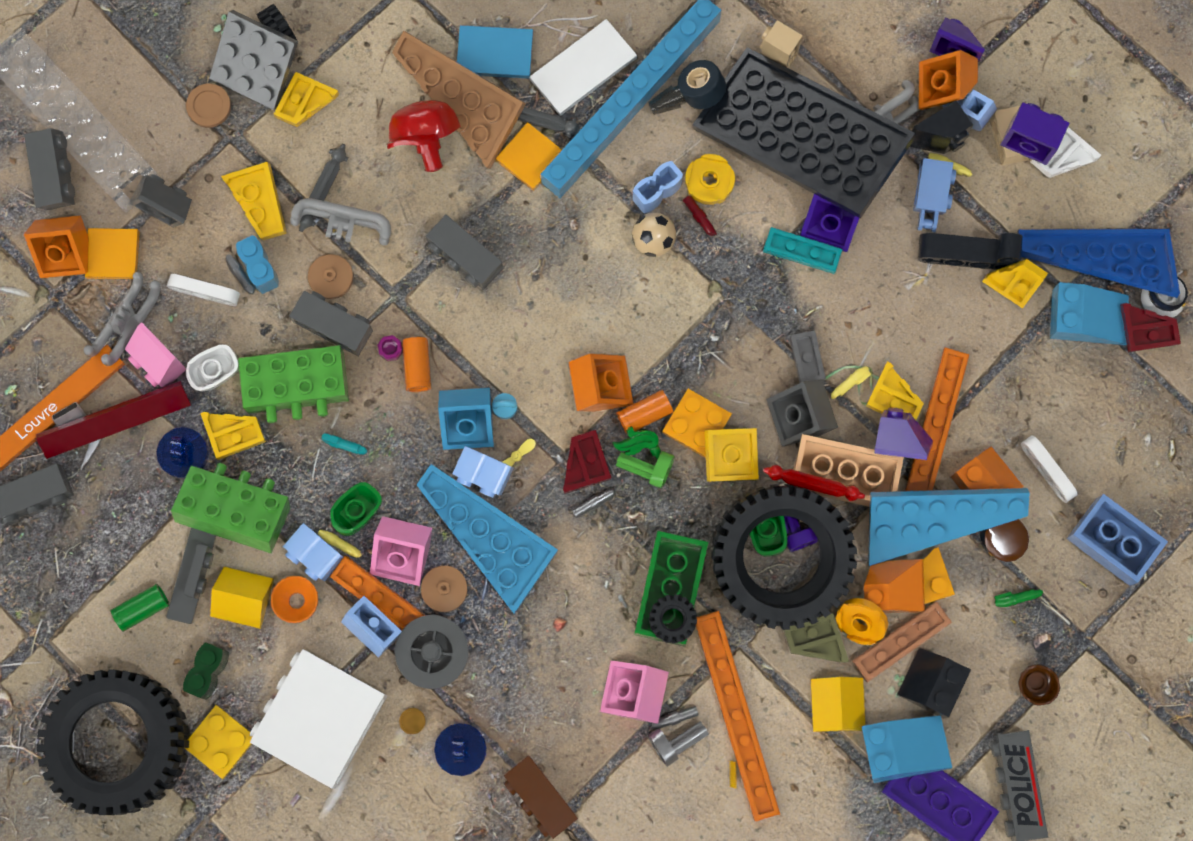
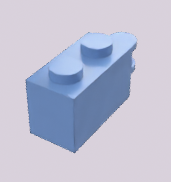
(933, 191)

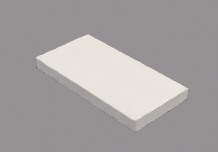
(583, 67)

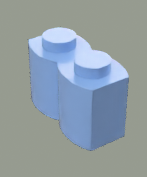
(652, 189)
(482, 471)
(313, 552)

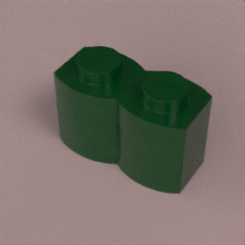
(203, 677)

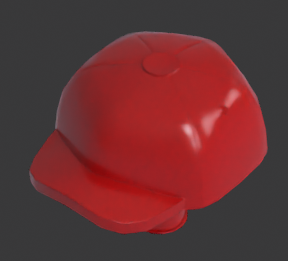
(422, 126)

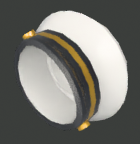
(1165, 304)

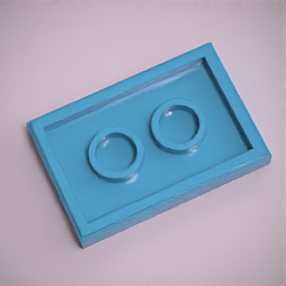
(496, 51)

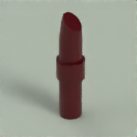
(699, 215)

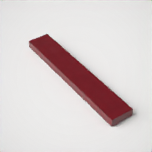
(113, 420)

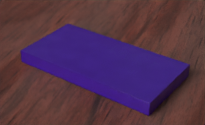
(943, 805)

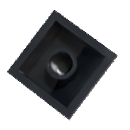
(943, 130)
(933, 682)

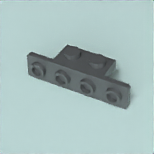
(191, 576)

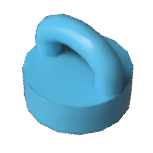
(504, 406)

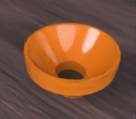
(285, 590)

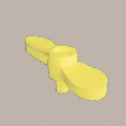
(517, 455)

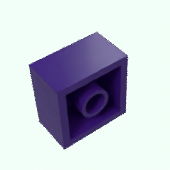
(1035, 133)

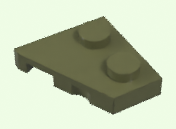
(817, 640)

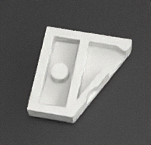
(1070, 155)

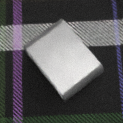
(68, 414)

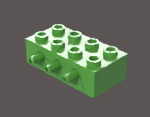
(293, 381)
(231, 507)

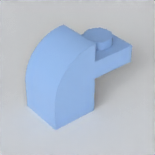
(977, 108)

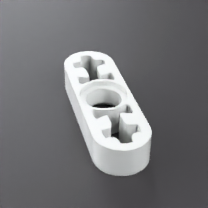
(203, 290)
(1049, 469)

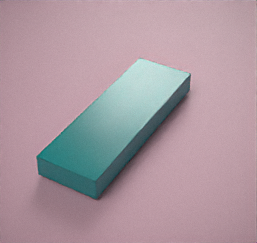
(802, 250)

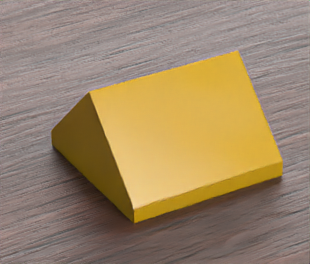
(240, 597)
(837, 704)

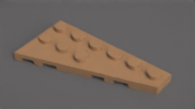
(481, 107)

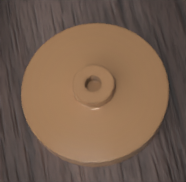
(208, 105)
(330, 276)
(444, 589)

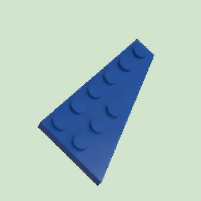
(1121, 255)

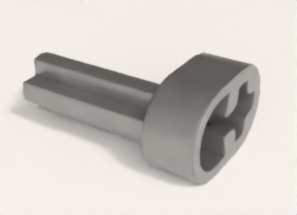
(669, 750)

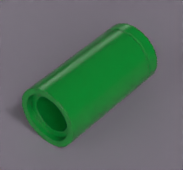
(139, 607)

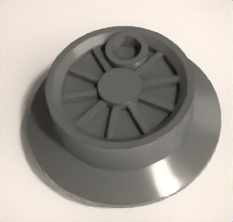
(431, 652)

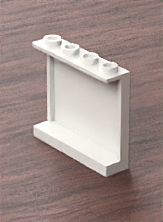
(317, 718)

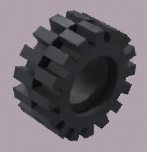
(274, 19)
(689, 619)

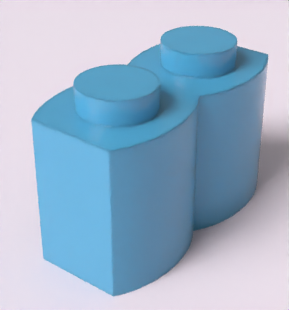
(257, 264)

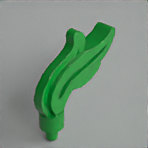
(637, 441)

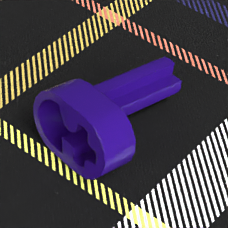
(798, 538)

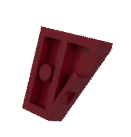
(1147, 329)
(585, 463)

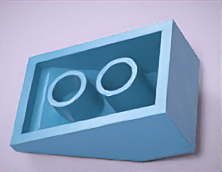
(1087, 314)
(906, 748)

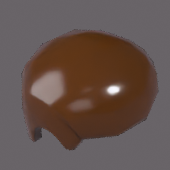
(1039, 684)

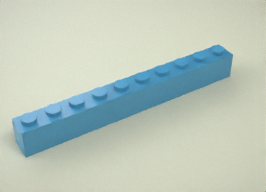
(630, 97)

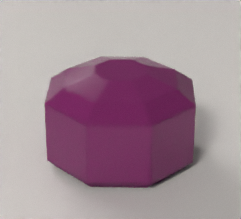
(390, 348)

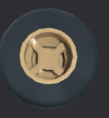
(702, 84)

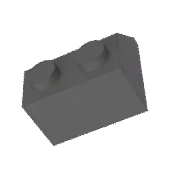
(161, 201)
(802, 411)

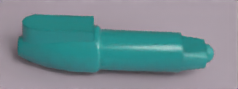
(338, 442)

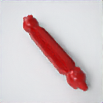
(814, 483)

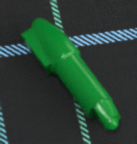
(1010, 599)

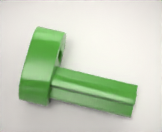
(655, 473)

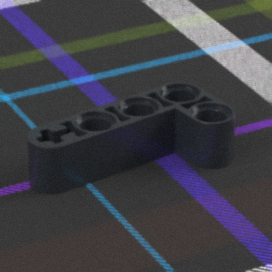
(970, 251)

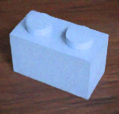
(371, 626)

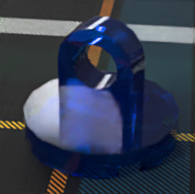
(181, 450)
(460, 749)

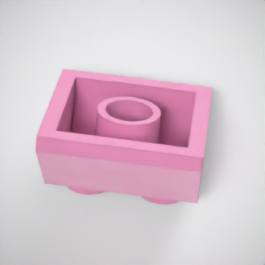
(154, 357)
(400, 550)
(634, 691)

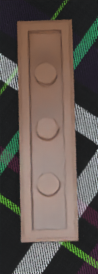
(901, 642)

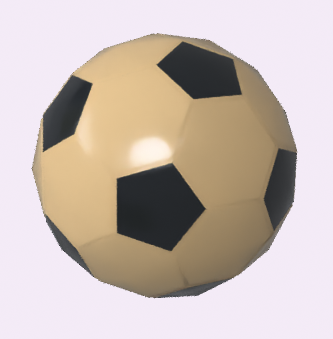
(654, 234)

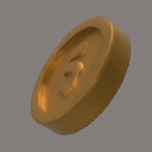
(412, 721)

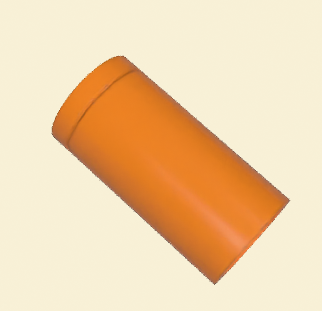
(416, 364)
(645, 411)

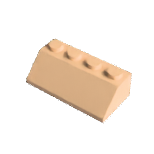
(849, 466)

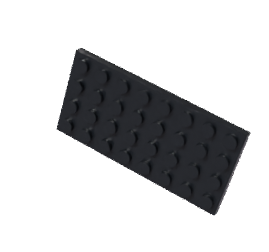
(805, 132)

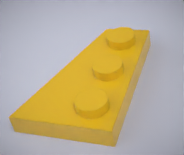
(259, 199)

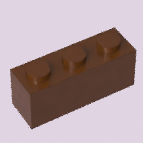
(539, 798)

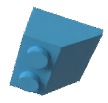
(466, 418)

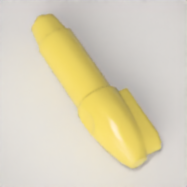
(960, 169)
(856, 378)
(334, 540)

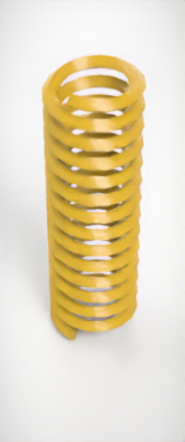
(733, 774)

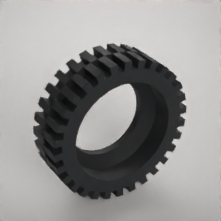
(819, 592)
(162, 754)

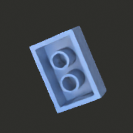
(1117, 540)

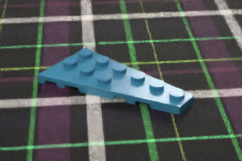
(921, 519)
(499, 546)

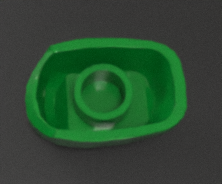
(355, 509)
(770, 537)

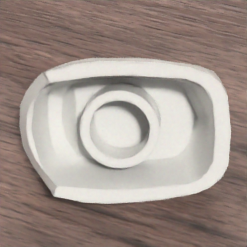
(212, 368)

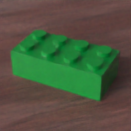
(673, 570)

